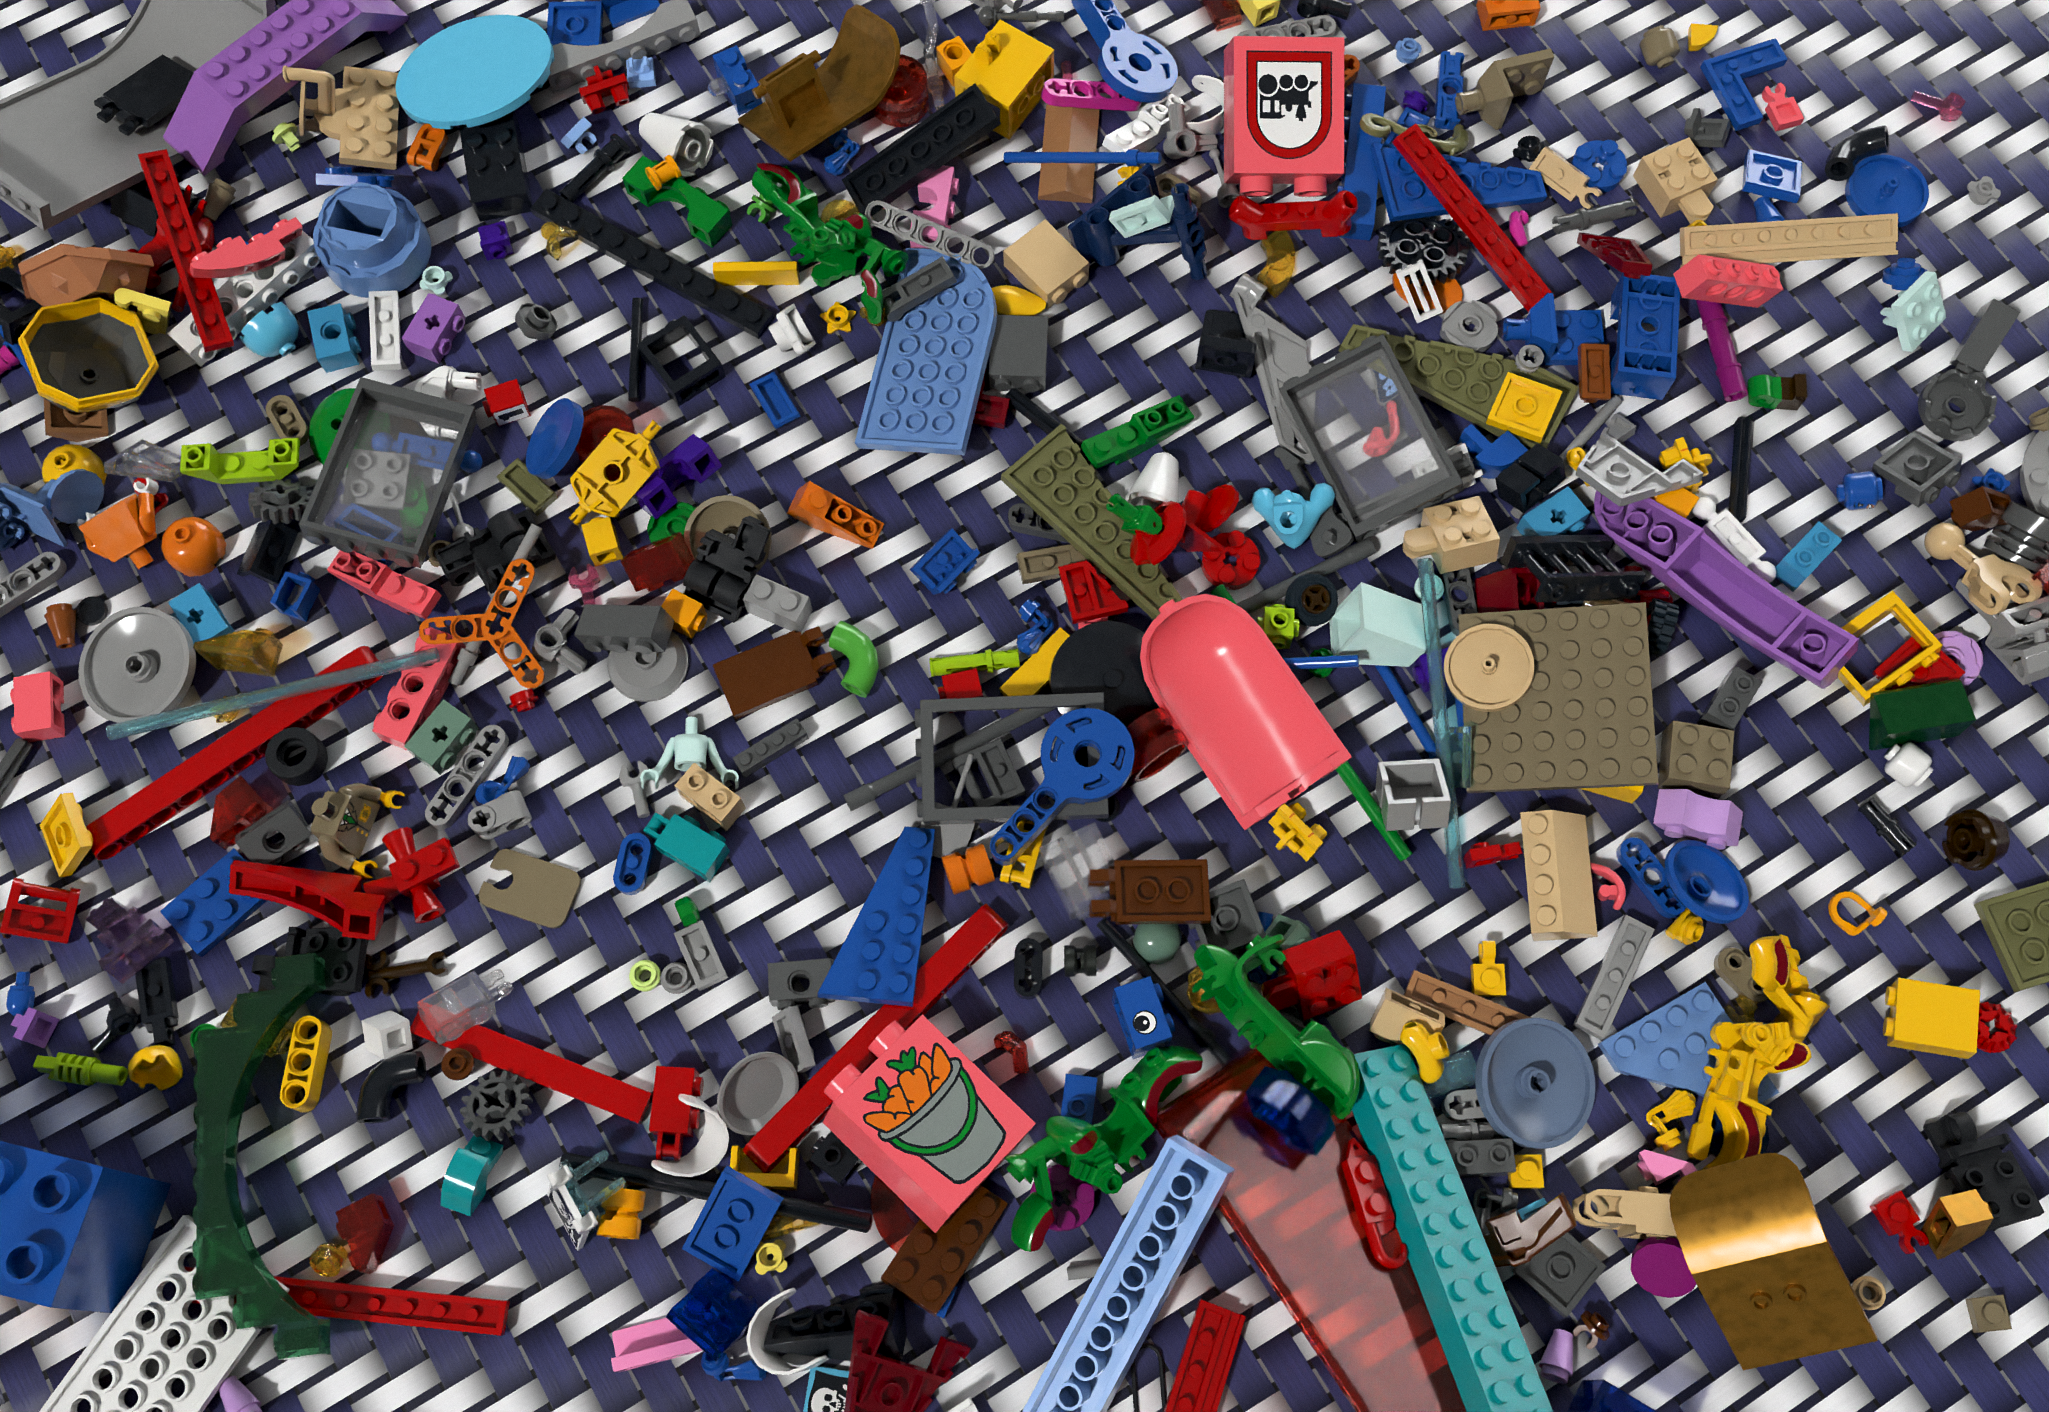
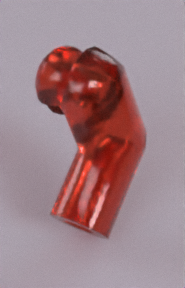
(1016, 1047)

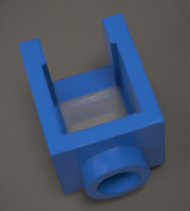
(295, 595)

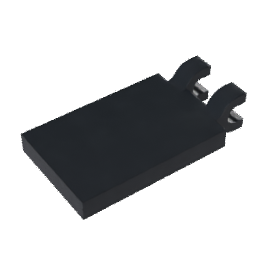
(145, 95)

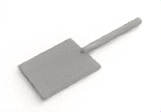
(952, 837)

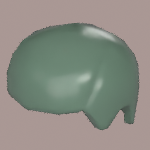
(1157, 942)

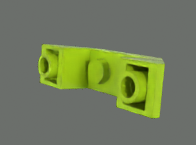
(241, 467)

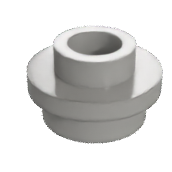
(672, 969)

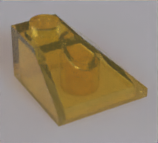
(243, 651)

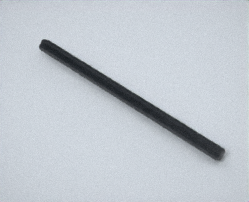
(702, 1189)

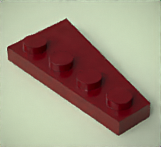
(1619, 253)

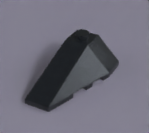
(832, 1327)

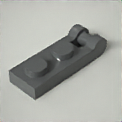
(917, 288)

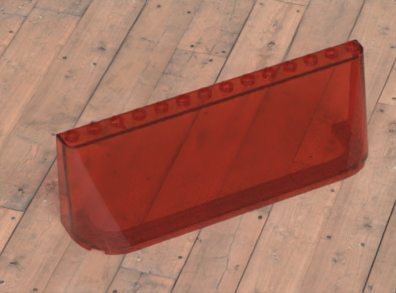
(1313, 1252)

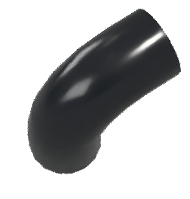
(1854, 148)
(383, 1081)

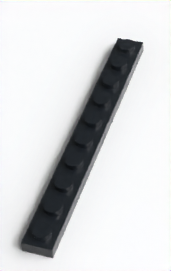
(654, 264)

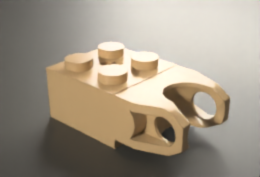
(1632, 1212)

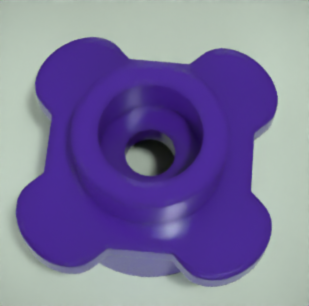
(1415, 101)

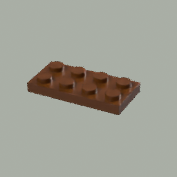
(934, 1262)

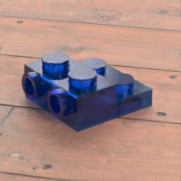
(714, 1314)

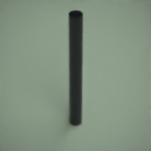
(635, 356)

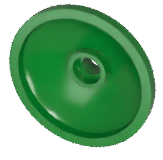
(326, 420)

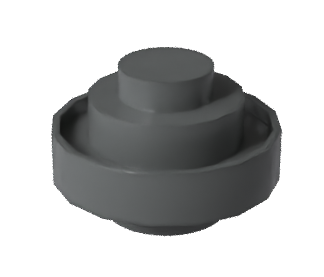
(535, 321)

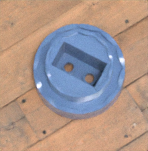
(371, 239)

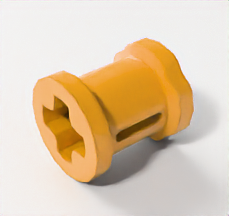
(663, 172)

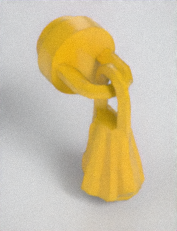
(1678, 1105)

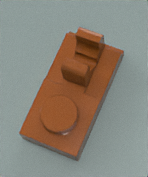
(1594, 372)

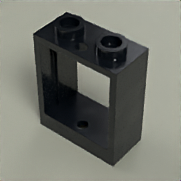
(695, 380)

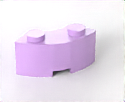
(1698, 818)

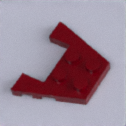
(890, 1384)

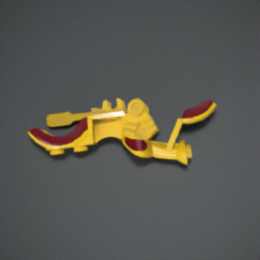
(1748, 1055)

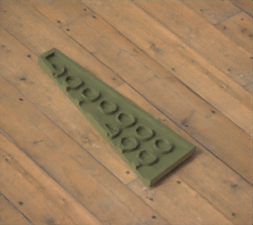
(1073, 501)

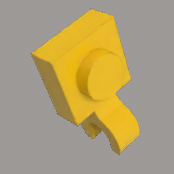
(1488, 977)

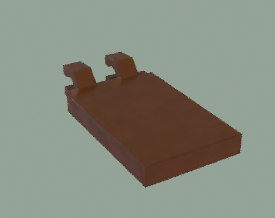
(772, 671)
(1153, 892)

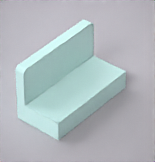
(1142, 215)

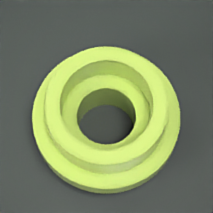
(636, 972)

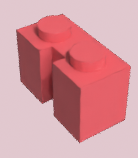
(38, 707)

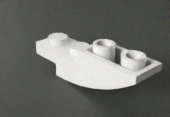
(1146, 130)

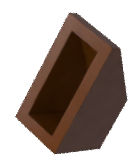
(1979, 509)

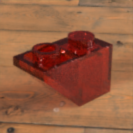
(235, 810)
(367, 1230)

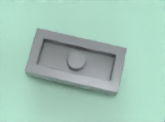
(700, 955)
(793, 1039)

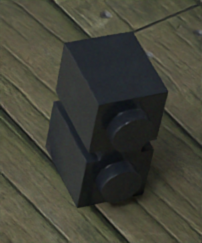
(1534, 469)

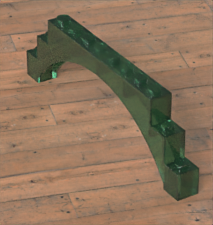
(223, 1246)

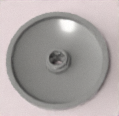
(136, 664)

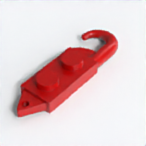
(1371, 1202)

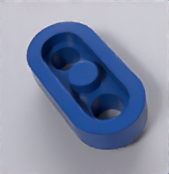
(633, 865)

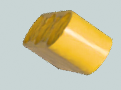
(312, 1078)

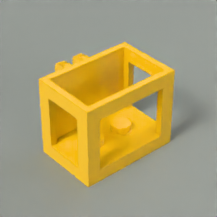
(1009, 73)

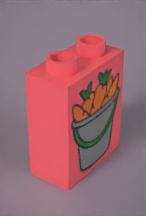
(924, 1119)

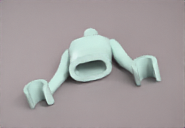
(689, 749)

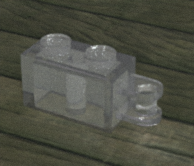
(462, 1004)

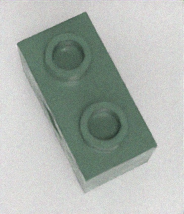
(443, 722)

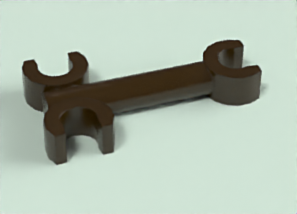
(381, 972)

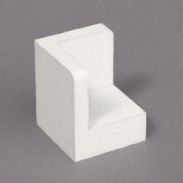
(387, 1034)

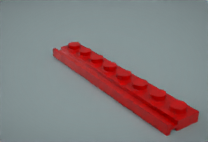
(1205, 1359)

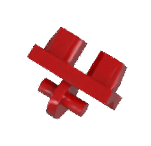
(604, 85)

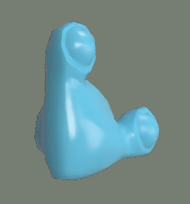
(1291, 514)

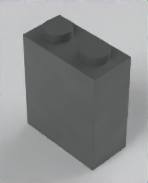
(1019, 353)

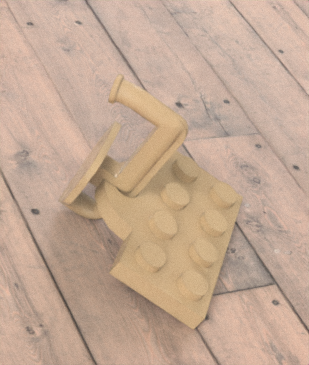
(358, 114)

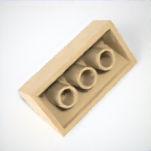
(1558, 875)

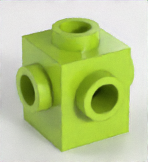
(1279, 625)

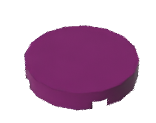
(1661, 1267)

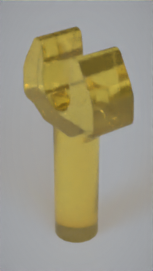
(1748, 1007)

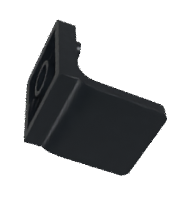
(1224, 345)

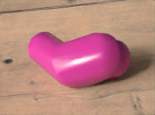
(1516, 228)

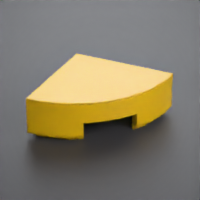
(1700, 35)

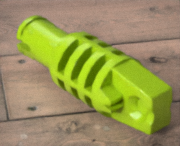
(80, 1069)

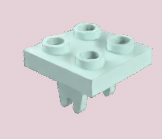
(1916, 311)

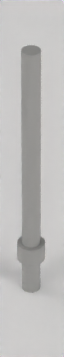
(1583, 437)
(467, 655)

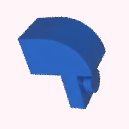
(1492, 456)

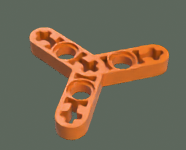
(481, 631)

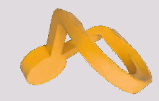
(1875, 918)

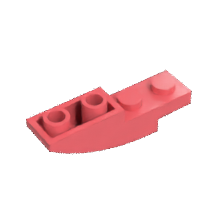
(237, 258)
(384, 584)

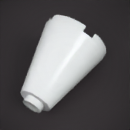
(680, 138)
(1157, 482)

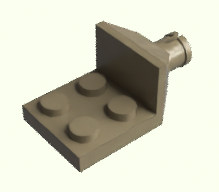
(1504, 81)

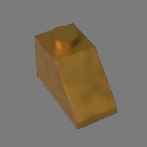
(1956, 1222)

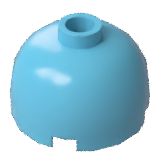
(271, 332)

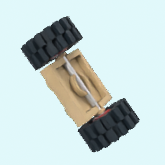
(1660, 620)

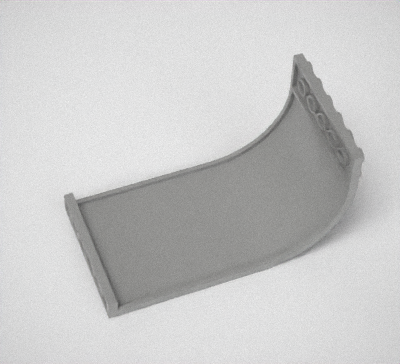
(56, 148)

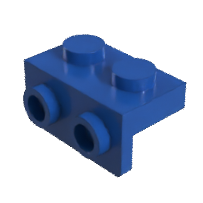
(945, 562)

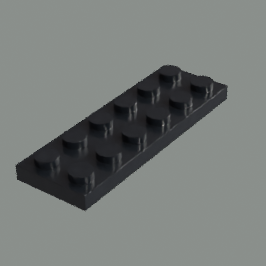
(922, 150)

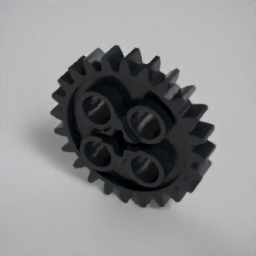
(1425, 239)

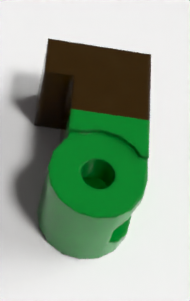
(1777, 392)

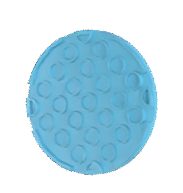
(474, 71)

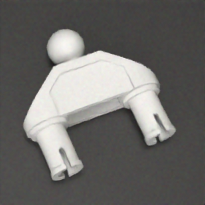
(445, 380)

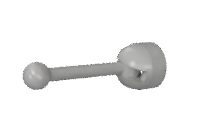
(1226, 192)
(461, 528)

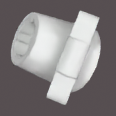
(791, 331)

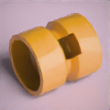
(622, 1215)

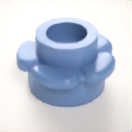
(1407, 55)

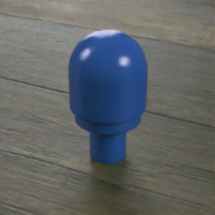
(20, 995)

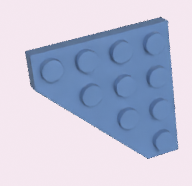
(1673, 1044)

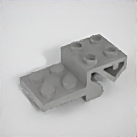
(2019, 636)

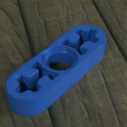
(1630, 864)

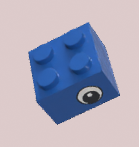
(1142, 1016)

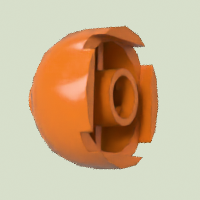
(193, 546)

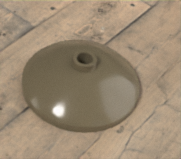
(725, 516)

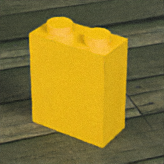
(1932, 1018)

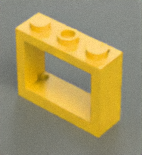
(1891, 604)

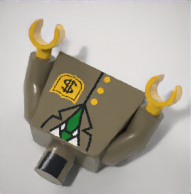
(345, 821)

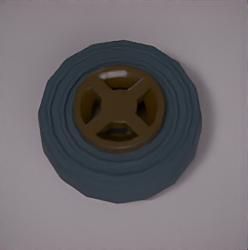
(1321, 595)

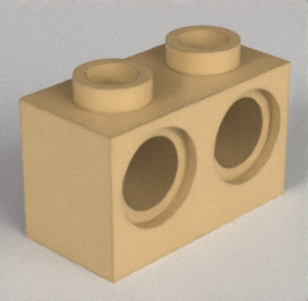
(710, 796)

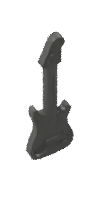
(1329, 533)

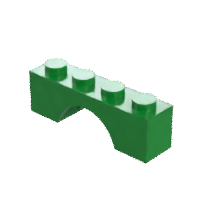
(706, 217)

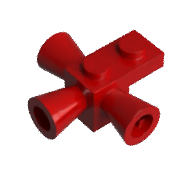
(415, 873)

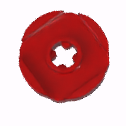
(1246, 566)

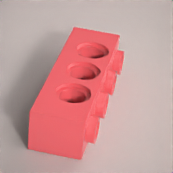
(1728, 281)
(421, 703)

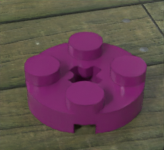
(1081, 1198)

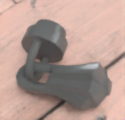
(1508, 1201)

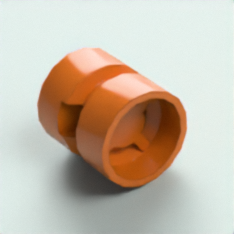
(968, 869)

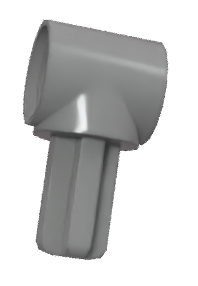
(1190, 142)
(556, 634)

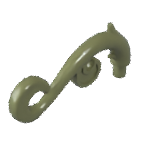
(1452, 146)

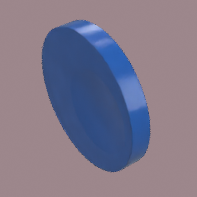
(1887, 187)
(554, 438)

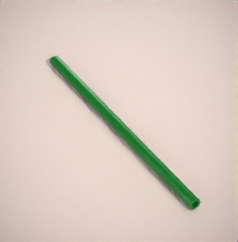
(1356, 786)

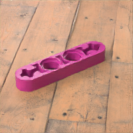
(1056, 90)

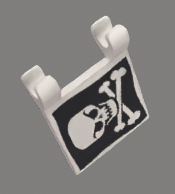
(575, 1225)

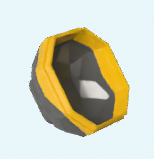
(83, 340)

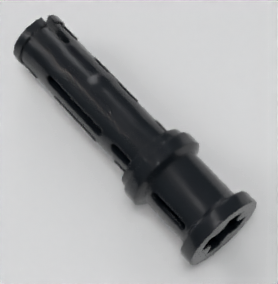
(603, 161)

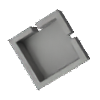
(1412, 794)

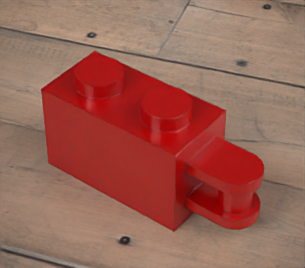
(671, 1115)

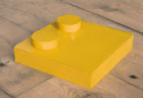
(1524, 407)
(66, 834)

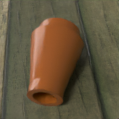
(62, 623)

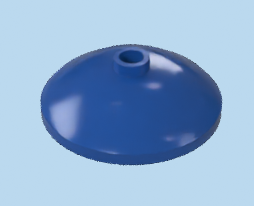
(1706, 882)

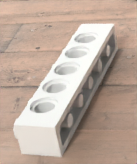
(248, 295)

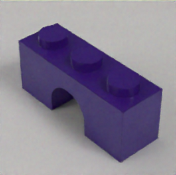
(688, 461)

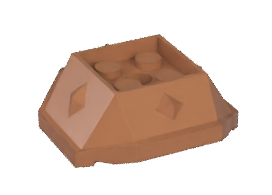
(81, 273)

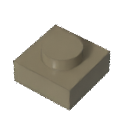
(1988, 1313)

